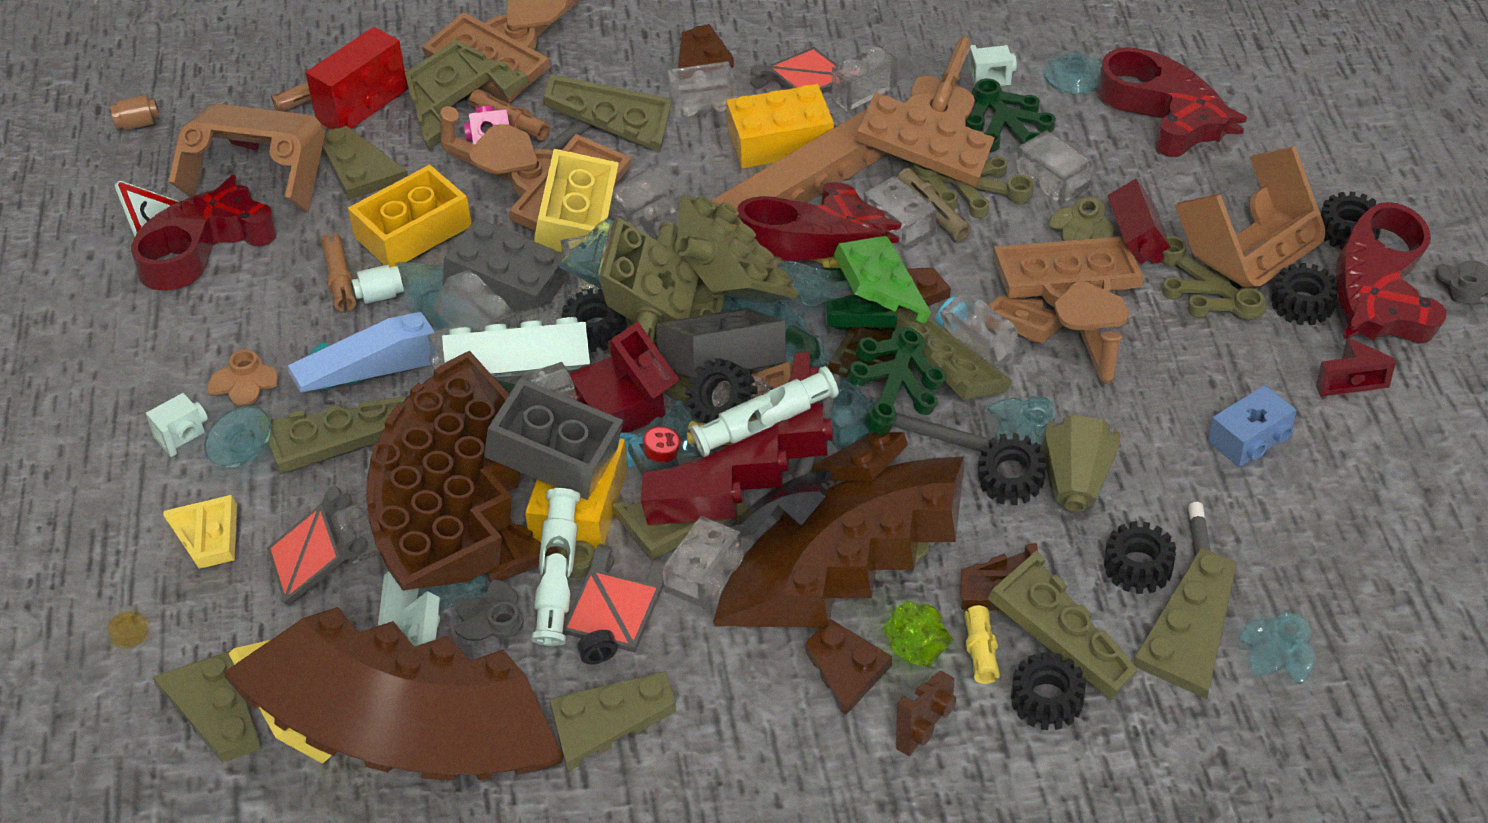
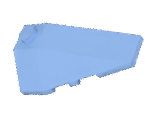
(375, 351)

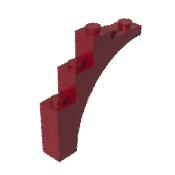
(717, 482)

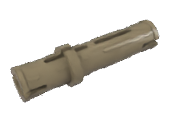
(955, 224)

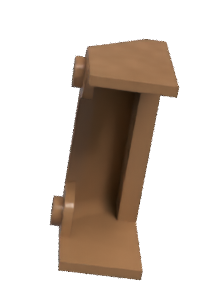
(293, 141)
(1283, 229)

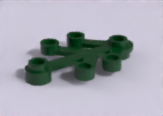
(989, 94)
(906, 346)

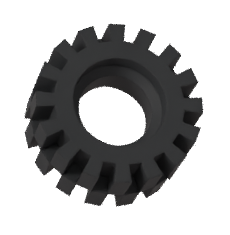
(1344, 208)
(594, 306)
(1300, 306)
(707, 381)
(1011, 487)
(1135, 573)
(1048, 709)

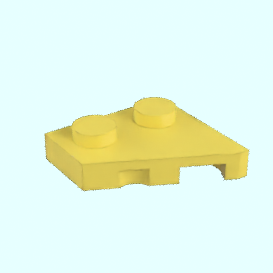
(206, 530)

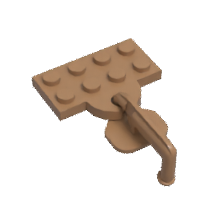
(506, 37)
(930, 124)
(511, 156)
(1078, 283)

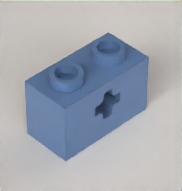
(1252, 426)

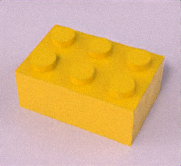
(776, 123)
(410, 216)
(591, 515)

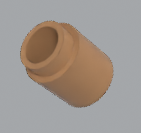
(134, 112)

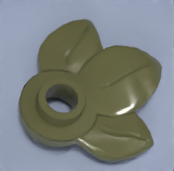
(1081, 224)

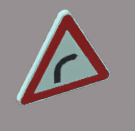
(141, 204)

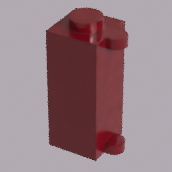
(1139, 222)

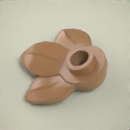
(243, 378)

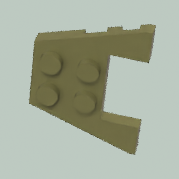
(452, 76)

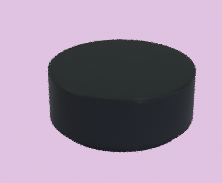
(597, 647)

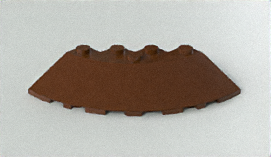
(432, 489)
(836, 551)
(397, 701)

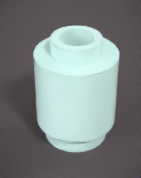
(377, 284)

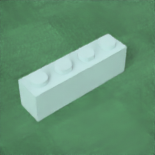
(522, 349)

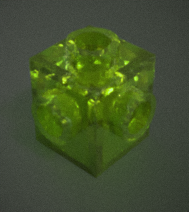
(917, 633)

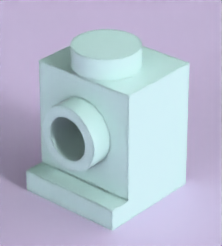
(992, 63)
(176, 422)

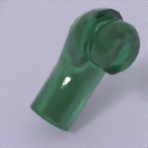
(803, 341)

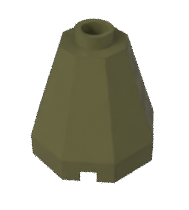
(1078, 459)

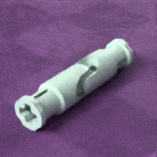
(769, 408)
(553, 593)

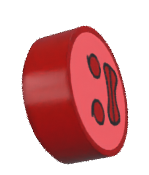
(661, 444)

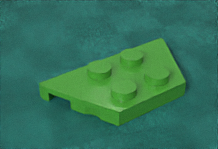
(880, 275)

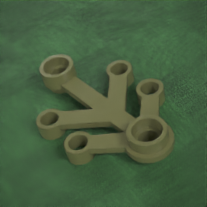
(1018, 188)
(1246, 303)

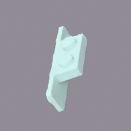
(413, 616)

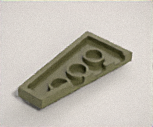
(617, 110)
(964, 369)
(319, 436)
(1051, 616)
(1189, 630)

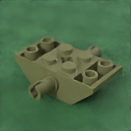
(728, 254)
(650, 280)

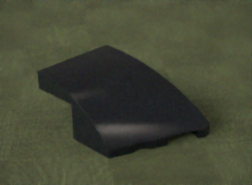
(791, 501)

